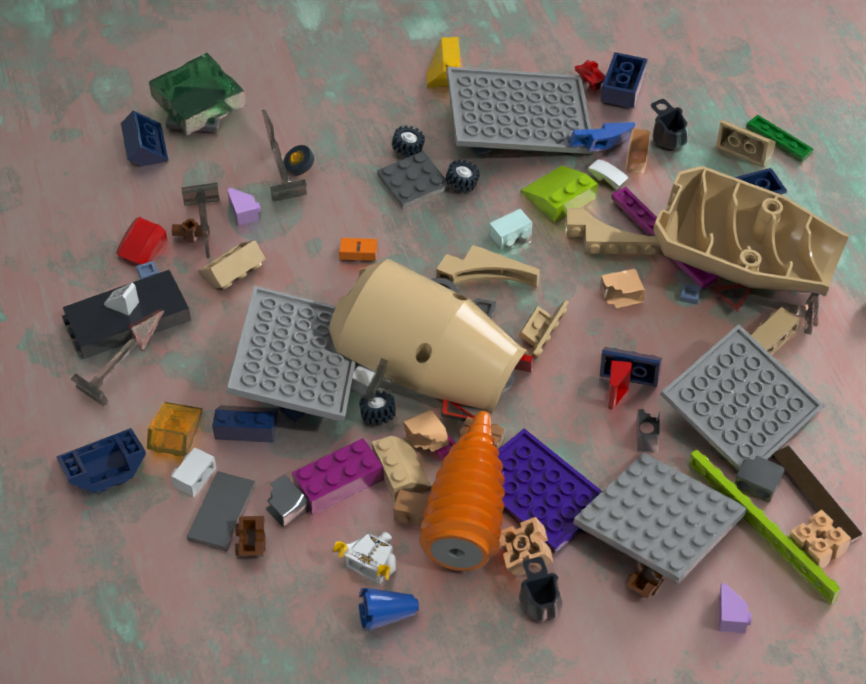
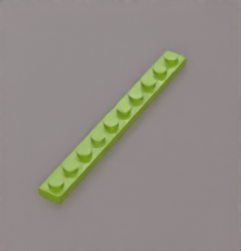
(768, 530)

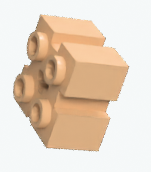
(820, 539)
(525, 544)

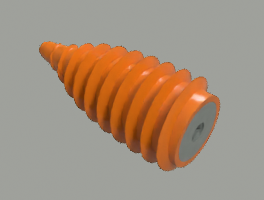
(466, 502)

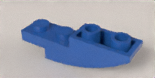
(601, 139)

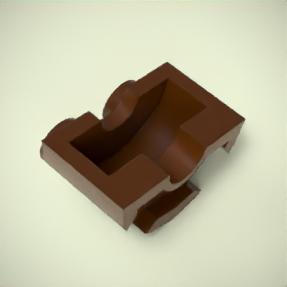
(251, 536)
(644, 581)

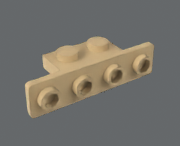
(539, 326)

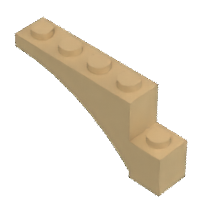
(606, 239)
(484, 264)

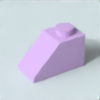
(243, 206)
(732, 611)

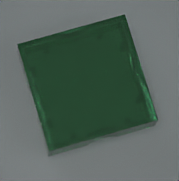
(197, 93)

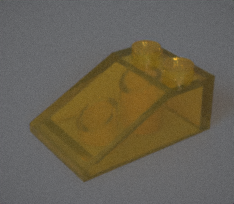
(173, 429)

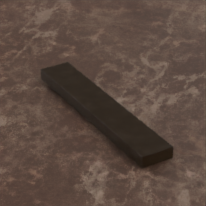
(814, 491)

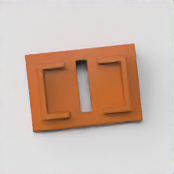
(349, 251)

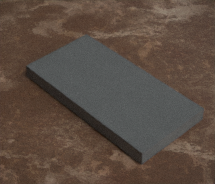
(221, 510)

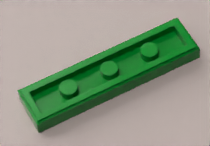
(782, 139)

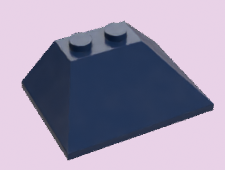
(103, 462)

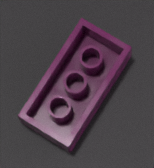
(338, 475)

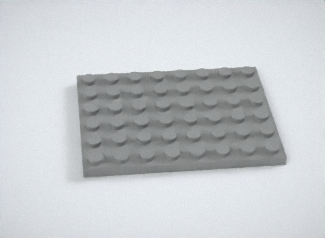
(516, 109)
(291, 357)

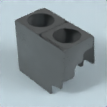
(650, 441)
(759, 478)
(286, 501)

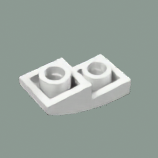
(602, 169)

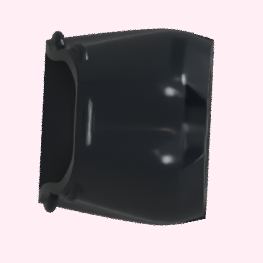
(670, 126)
(540, 592)

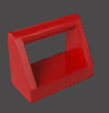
(619, 382)

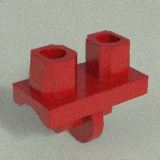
(590, 73)

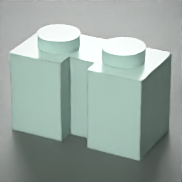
(509, 228)

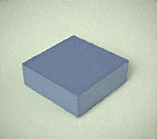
(146, 270)
(690, 293)

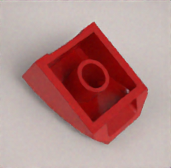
(142, 241)

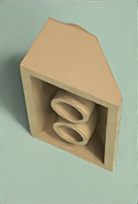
(745, 143)
(233, 264)
(400, 466)

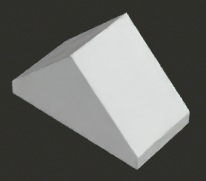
(123, 299)

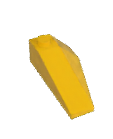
(446, 56)

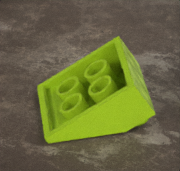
(561, 190)

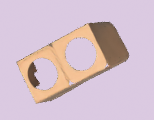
(638, 141)
(622, 288)
(426, 431)

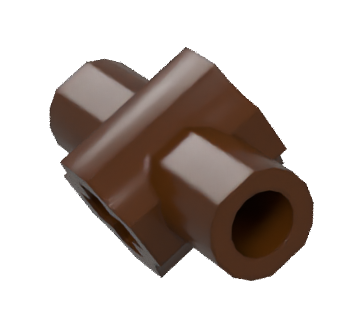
(189, 230)

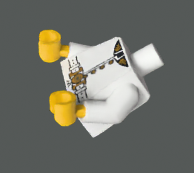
(369, 556)

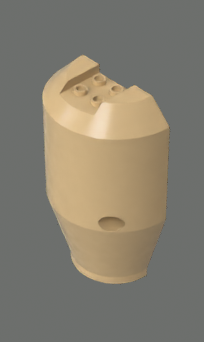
(747, 234)
(426, 334)

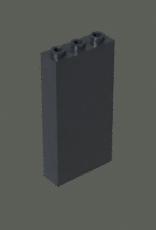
(102, 328)

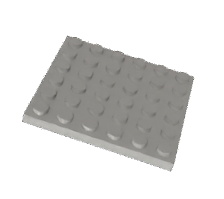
(741, 399)
(660, 517)

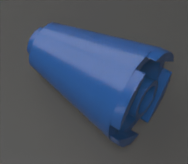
(385, 607)

